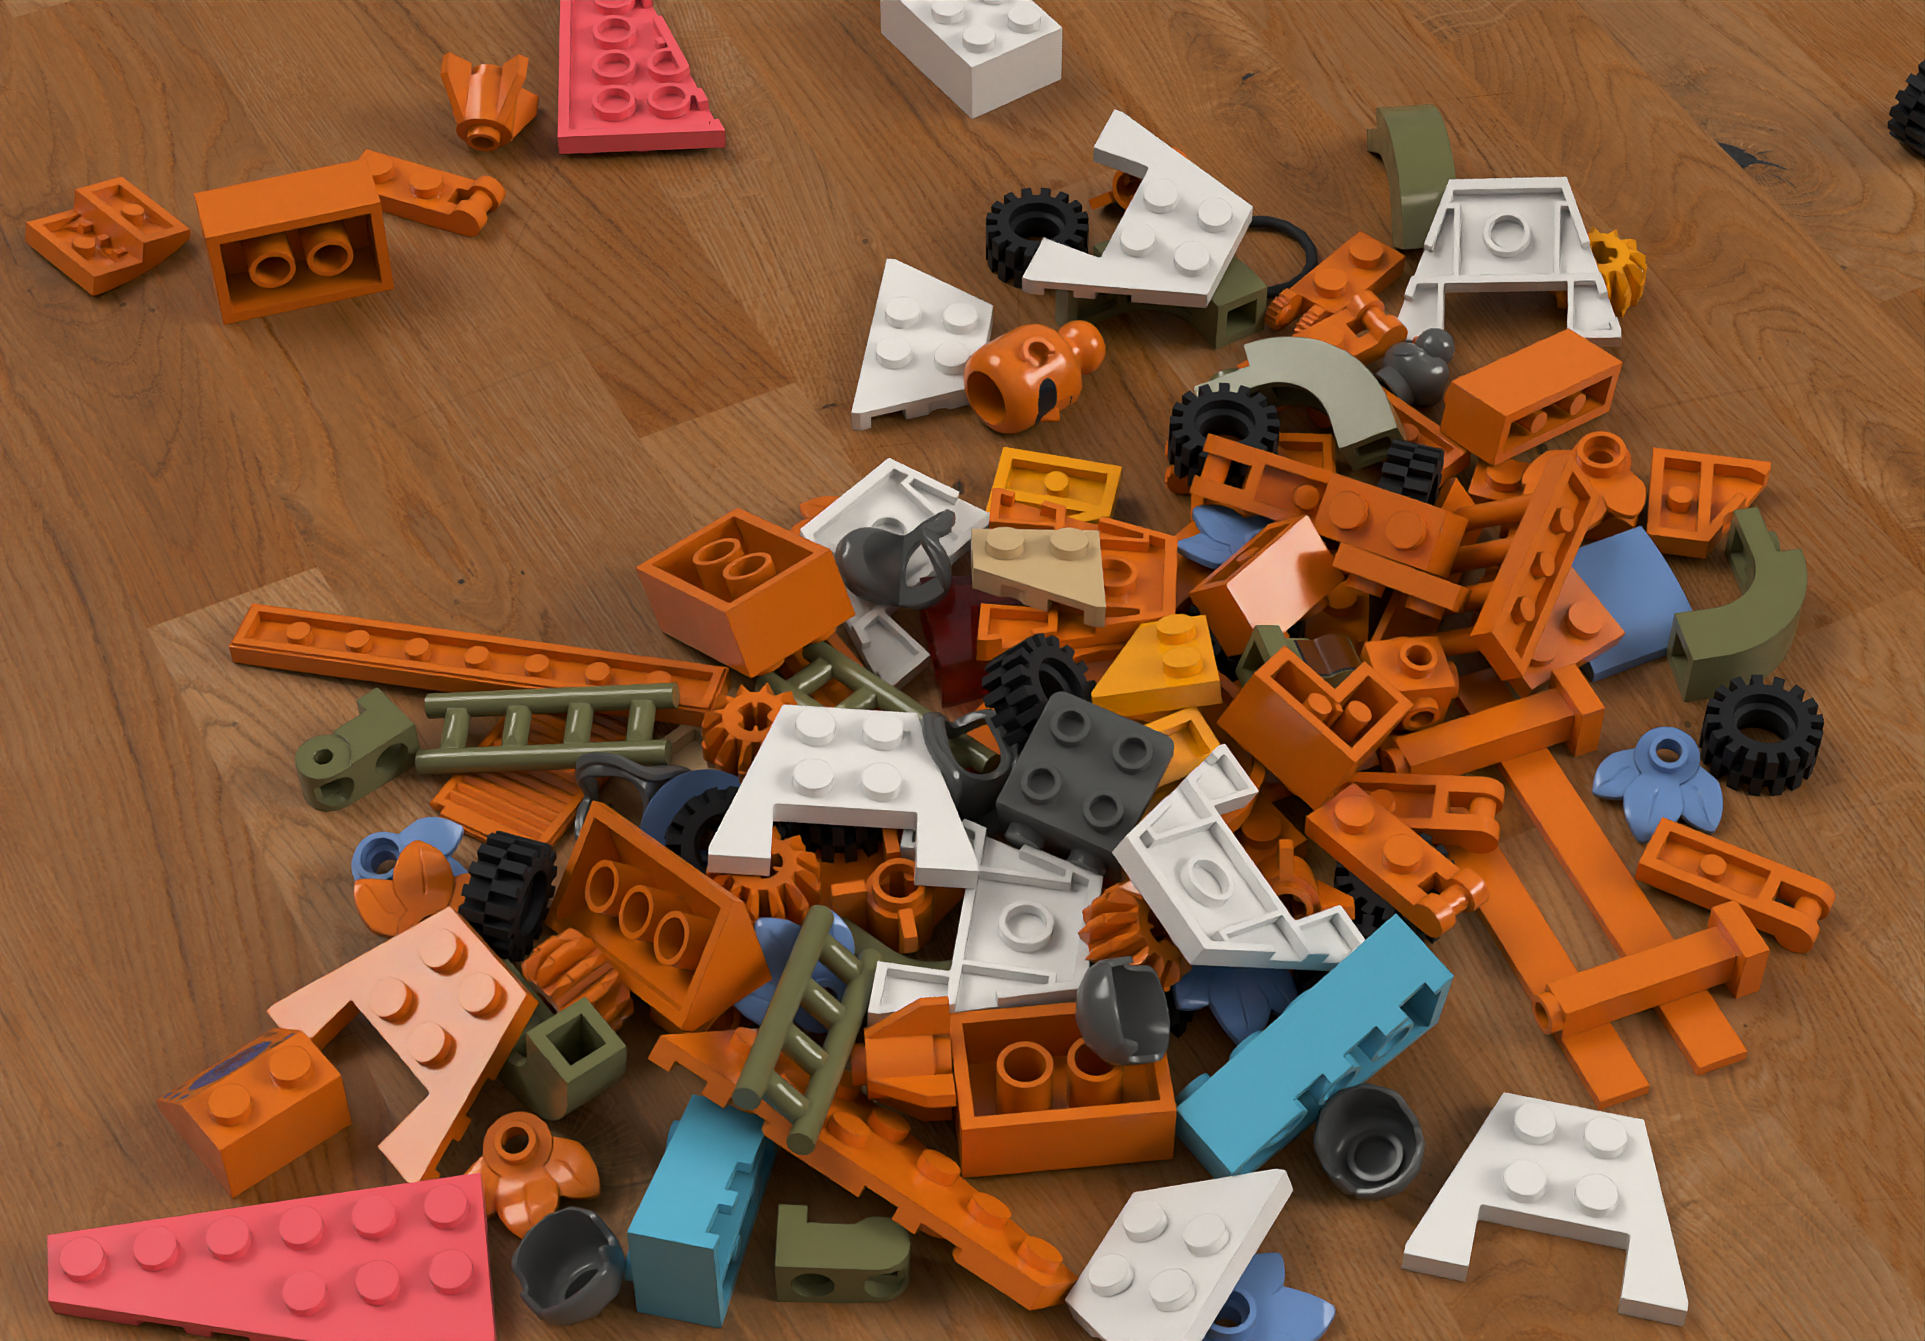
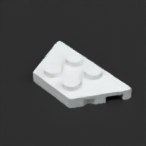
(918, 346)
(1176, 1257)

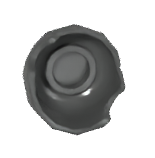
(1123, 1012)
(1369, 1142)
(569, 1266)

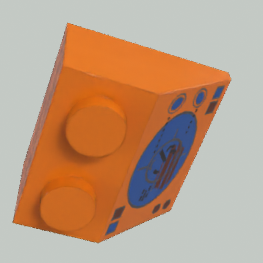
(259, 1108)

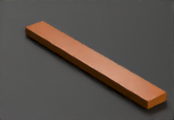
(459, 659)

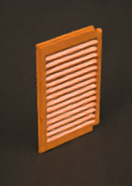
(523, 802)

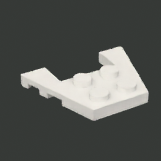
(1170, 238)
(1510, 240)
(897, 502)
(846, 772)
(1210, 888)
(1012, 937)
(1565, 1177)

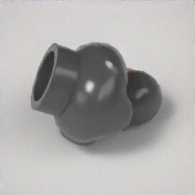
(1418, 369)

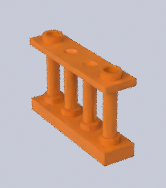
(1530, 571)

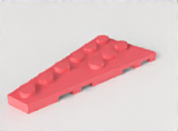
(627, 83)
(301, 1269)

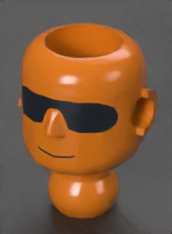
(1031, 374)

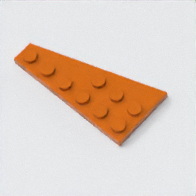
(874, 1150)

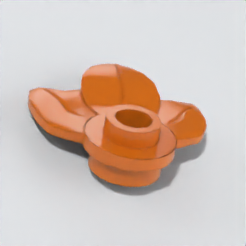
(1608, 469)
(419, 889)
(531, 1182)

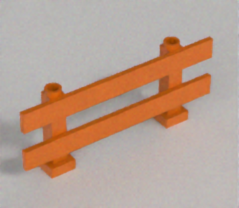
(1652, 965)

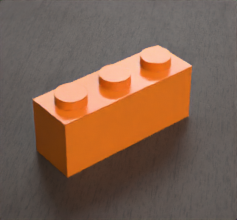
(1530, 396)

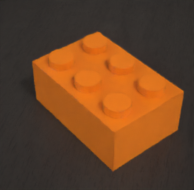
(295, 241)
(746, 592)
(1046, 1101)

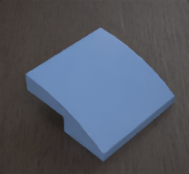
(1638, 593)

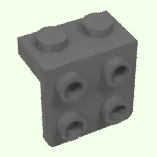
(1082, 783)

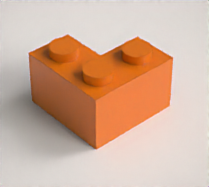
(1307, 728)

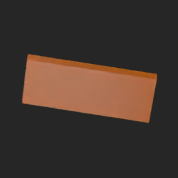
(658, 921)

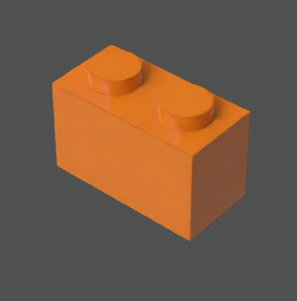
(1390, 525)
(1268, 581)

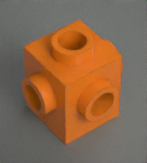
(1418, 672)

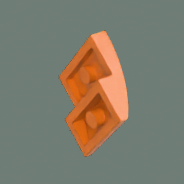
(107, 235)

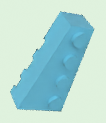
(1320, 1044)

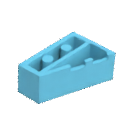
(699, 1213)

